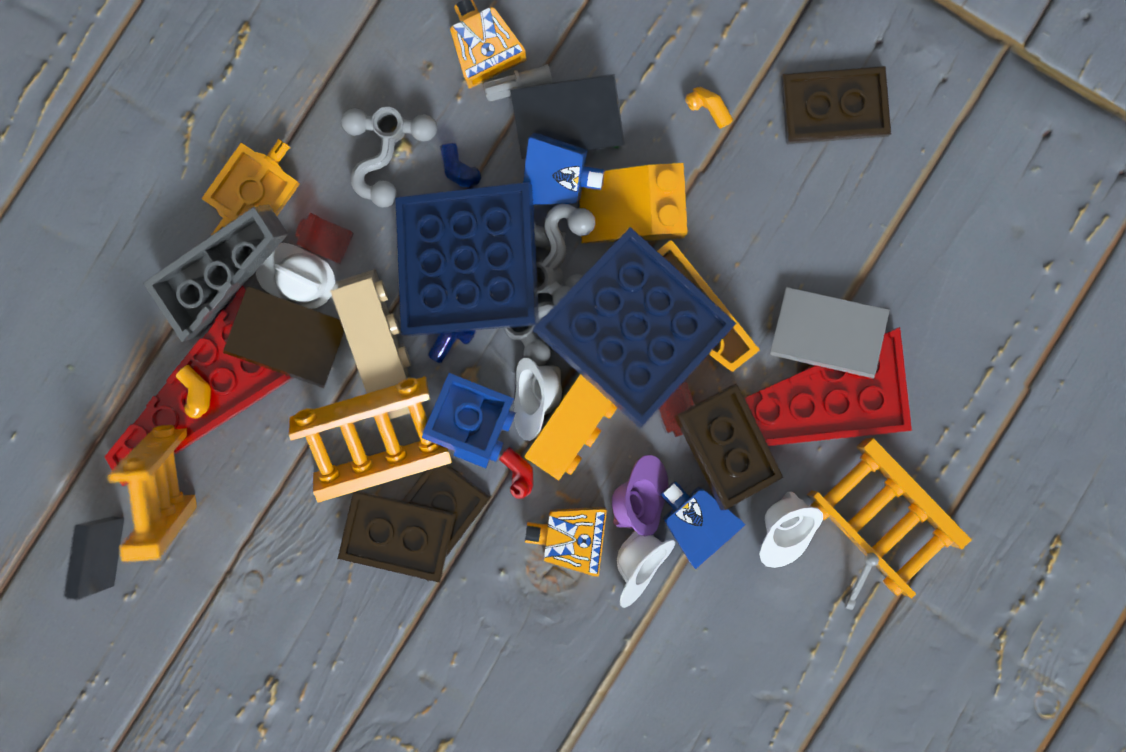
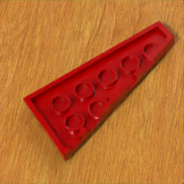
(232, 382)
(836, 403)

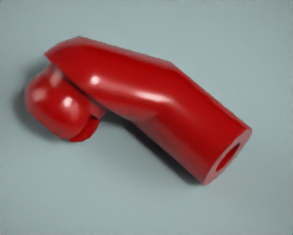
(521, 473)

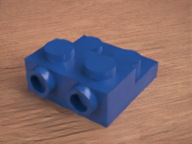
(469, 420)

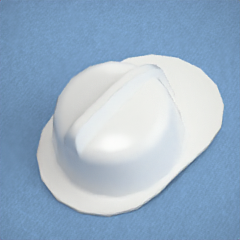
(296, 276)
(535, 396)
(789, 530)
(638, 562)

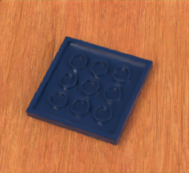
(467, 260)
(634, 327)

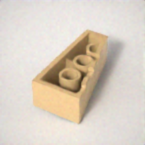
(372, 333)

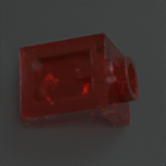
(323, 238)

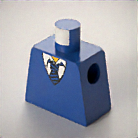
(558, 171)
(698, 522)

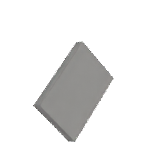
(830, 332)

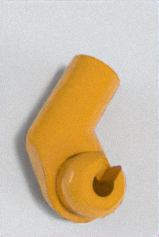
(712, 102)
(198, 392)

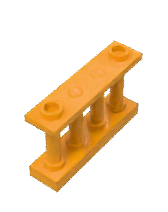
(379, 468)
(154, 493)
(921, 509)

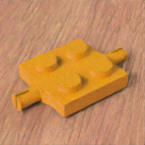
(250, 181)

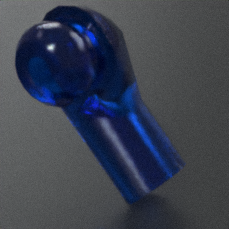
(456, 170)
(445, 341)

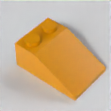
(638, 197)

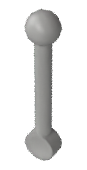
(871, 560)

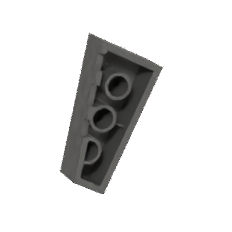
(210, 274)

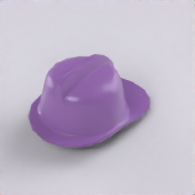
(638, 501)

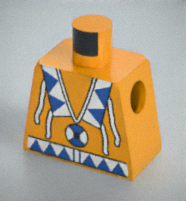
(484, 43)
(571, 538)

